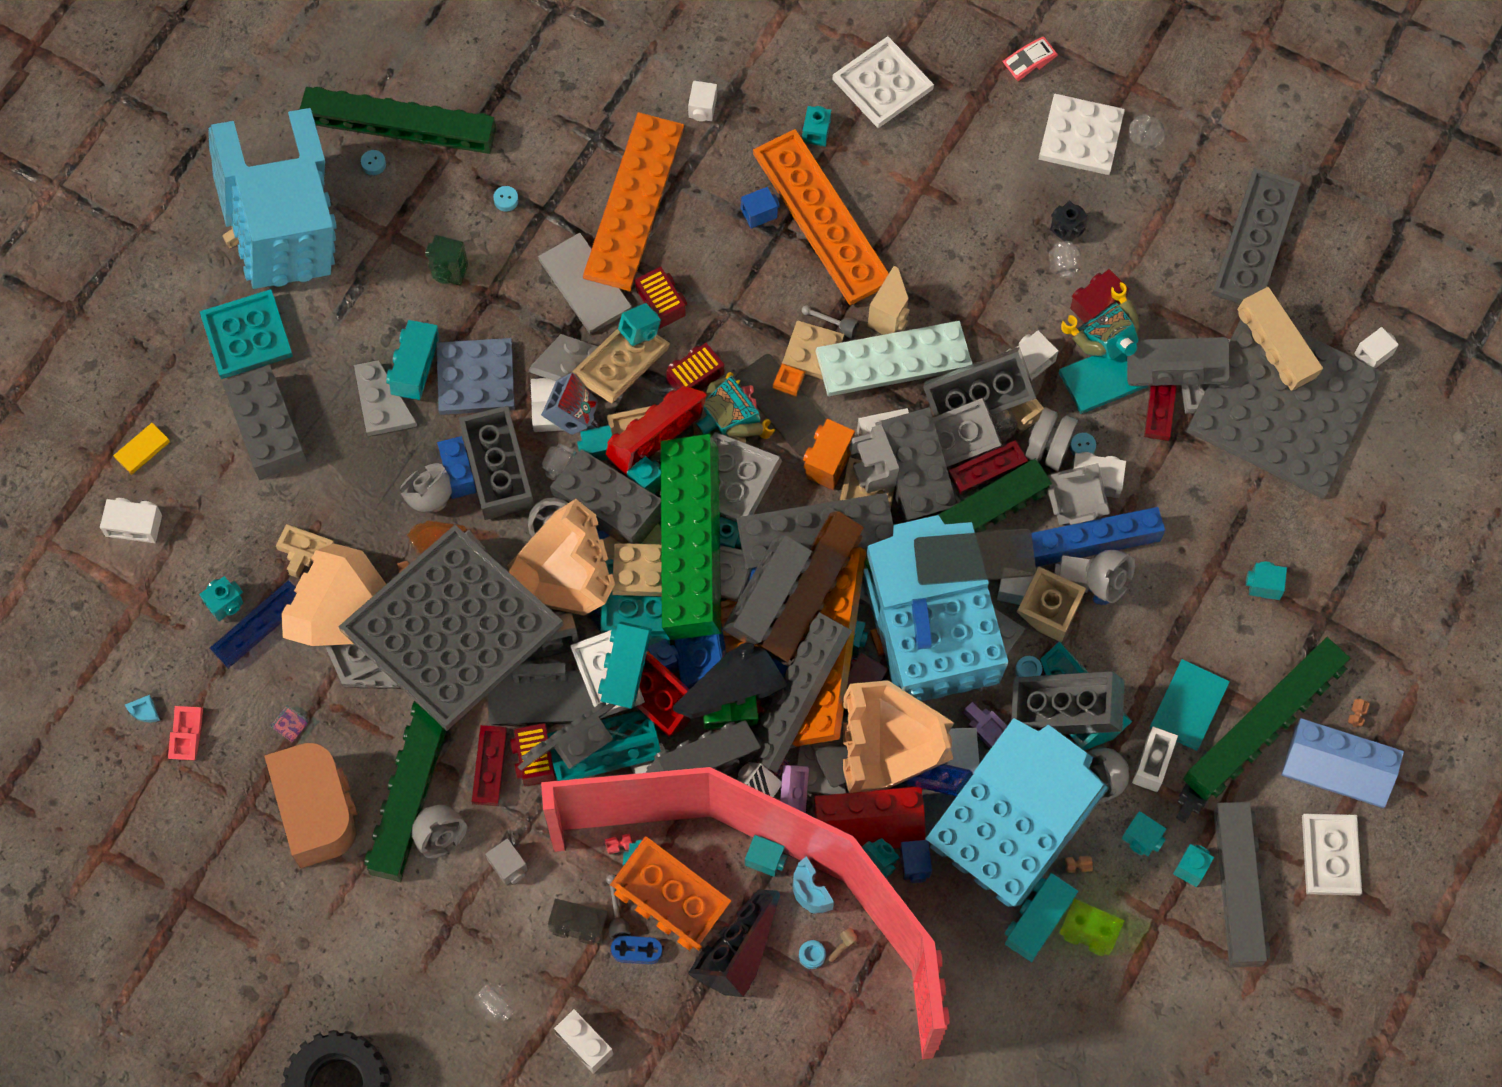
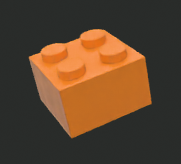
(829, 454)

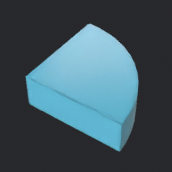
(143, 709)

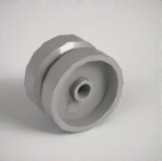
(1048, 438)

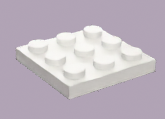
(883, 82)
(1081, 134)

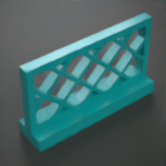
(625, 752)

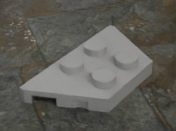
(562, 358)
(357, 669)

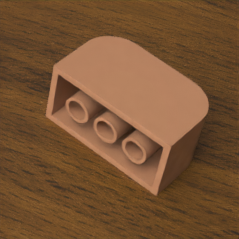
(313, 803)

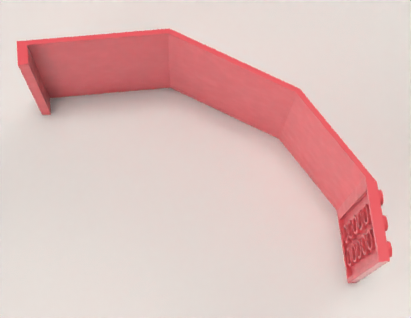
(716, 795)

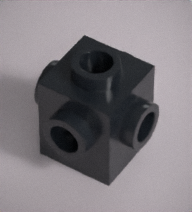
(1068, 221)

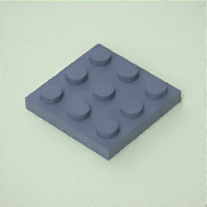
(475, 376)

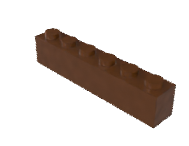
(827, 558)

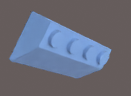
(1342, 763)

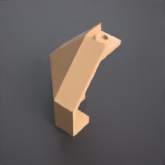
(566, 562)
(330, 594)
(890, 736)

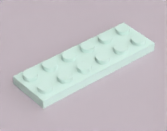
(893, 358)

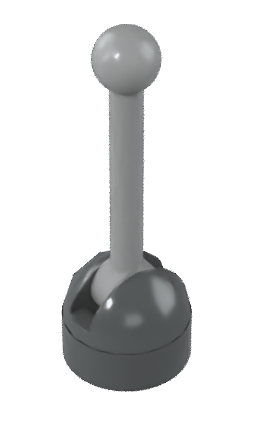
(847, 326)
(618, 926)

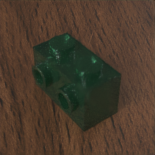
(447, 260)

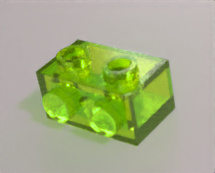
(1091, 927)

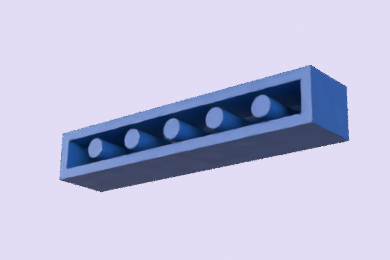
(1097, 536)

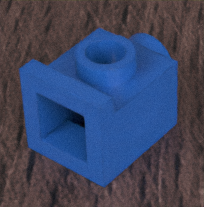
(665, 654)

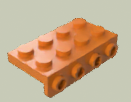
(669, 894)

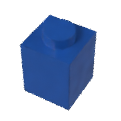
(759, 207)
(915, 861)

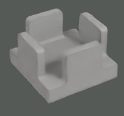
(879, 464)
(1078, 495)

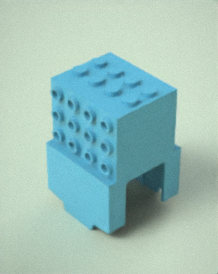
(276, 206)
(962, 620)
(1018, 810)

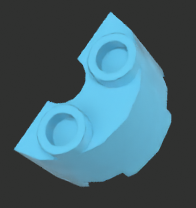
(809, 895)

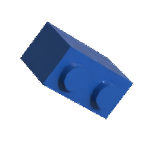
(457, 466)

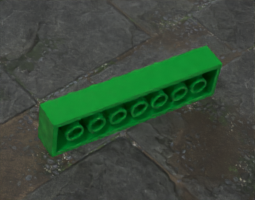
(690, 537)

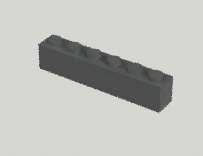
(1240, 885)

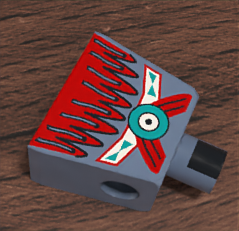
(571, 405)

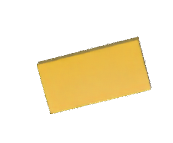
(141, 448)

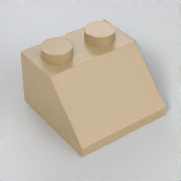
(889, 306)
(1051, 603)

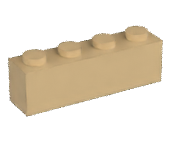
(1279, 339)

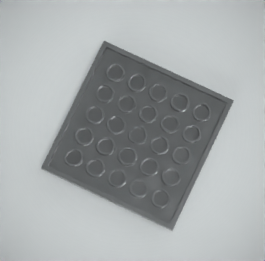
(1280, 430)
(451, 627)

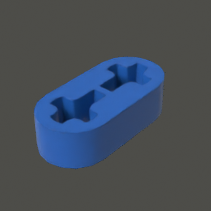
(921, 623)
(636, 943)

